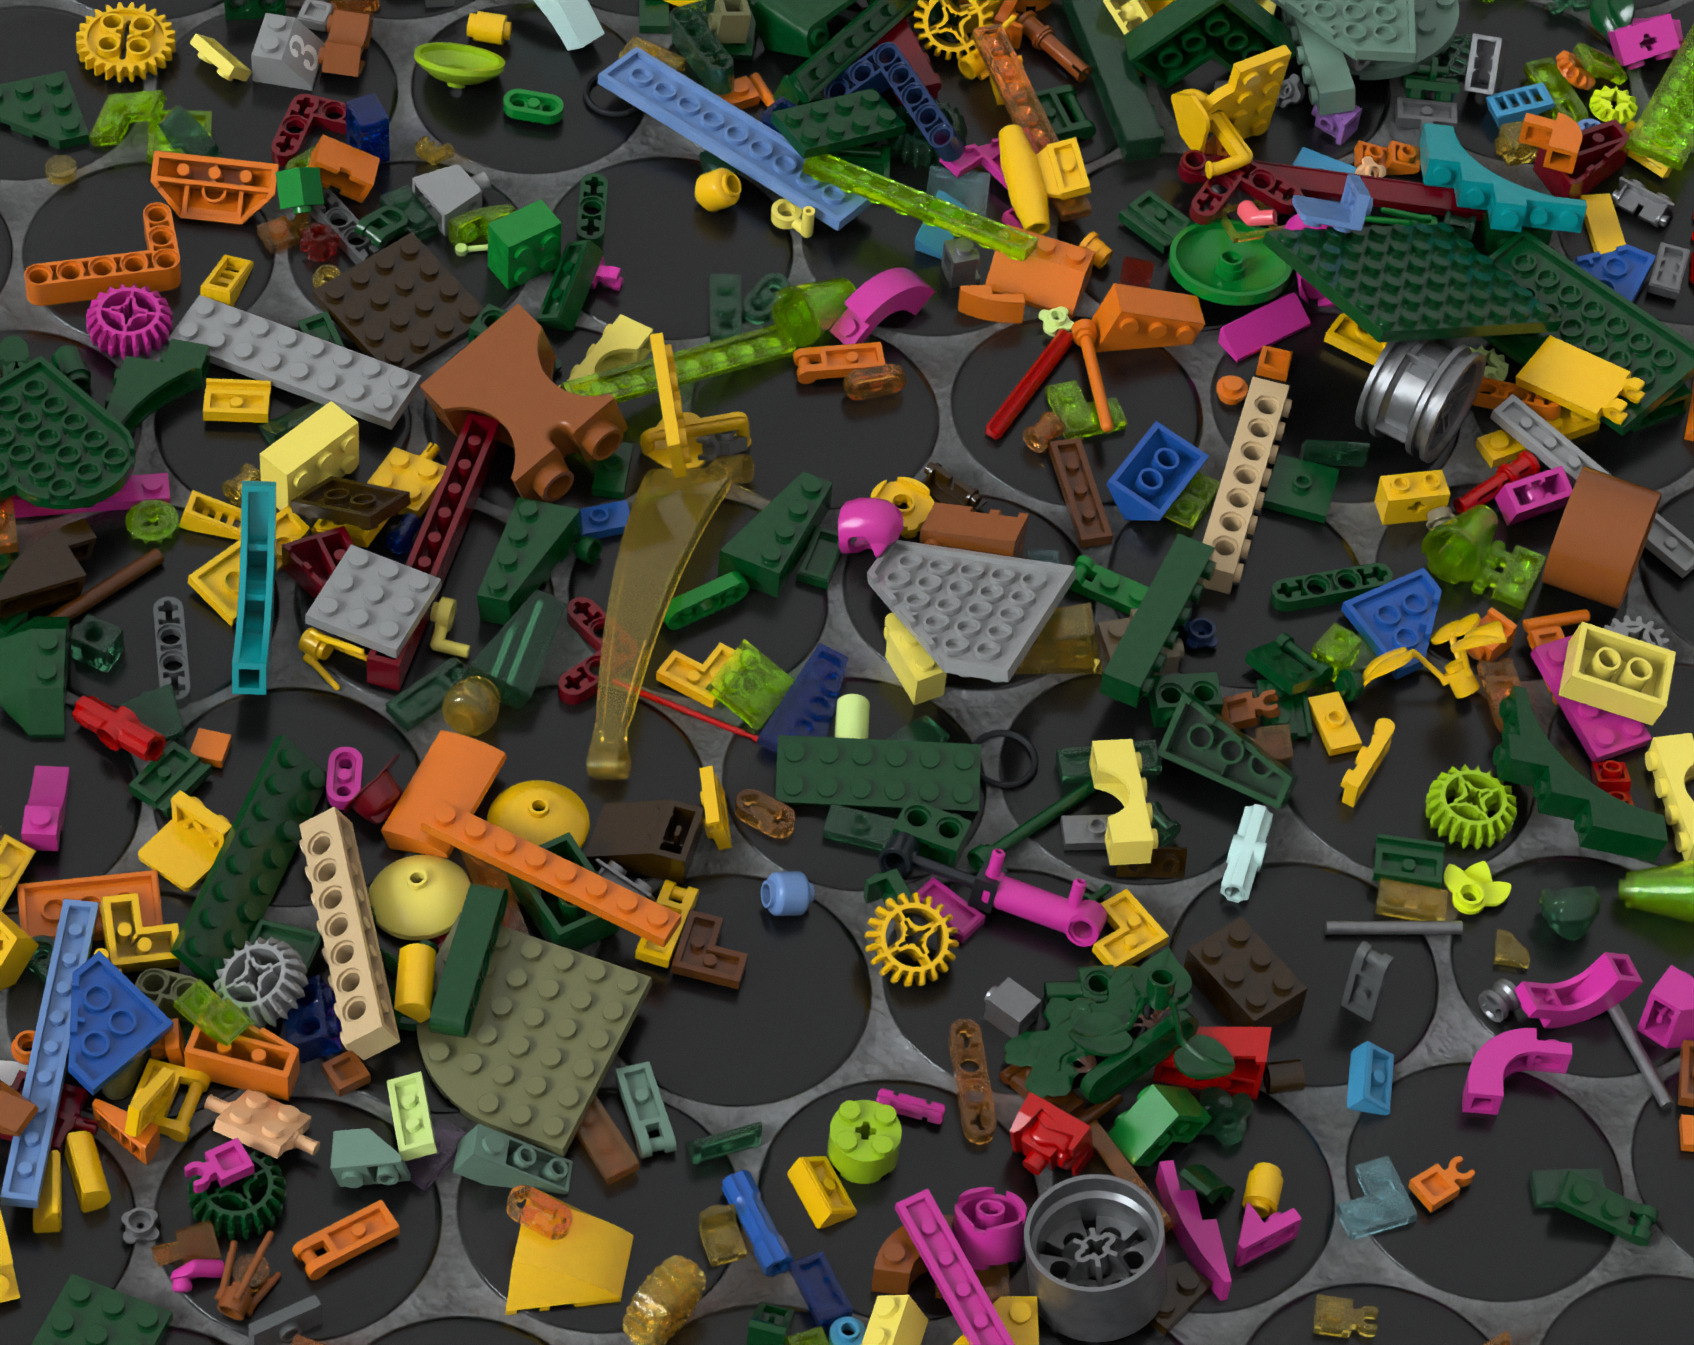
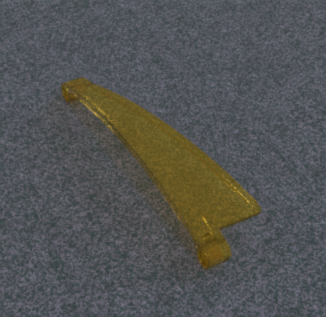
(653, 553)

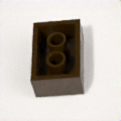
(1244, 977)

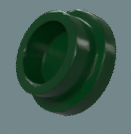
(1349, 684)

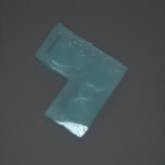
(1384, 1203)

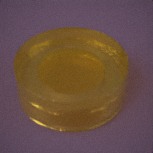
(61, 169)

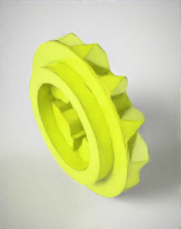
(1602, 109)

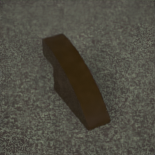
(48, 570)

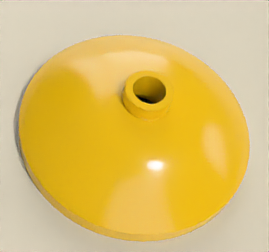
(560, 813)

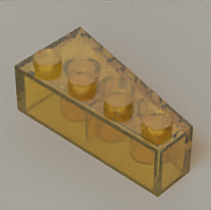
(1066, 644)

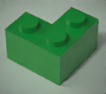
(1157, 1120)

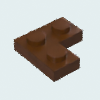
(702, 958)

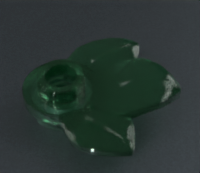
(1224, 1112)

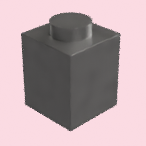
(1011, 1008)

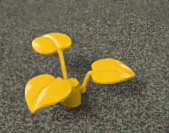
(1458, 671)

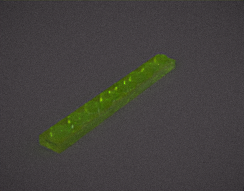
(921, 205)
(691, 364)

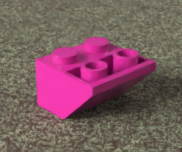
(1670, 1010)

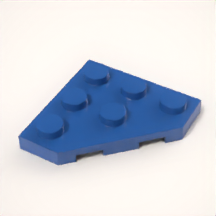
(1620, 269)
(1397, 616)
(109, 1023)

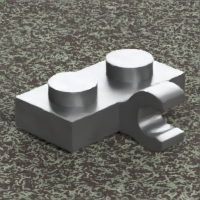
(1415, 112)

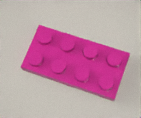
(1598, 730)

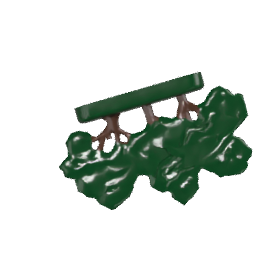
(1053, 1052)

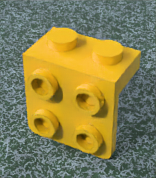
(187, 843)

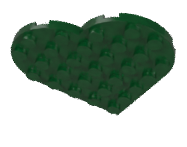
(58, 441)

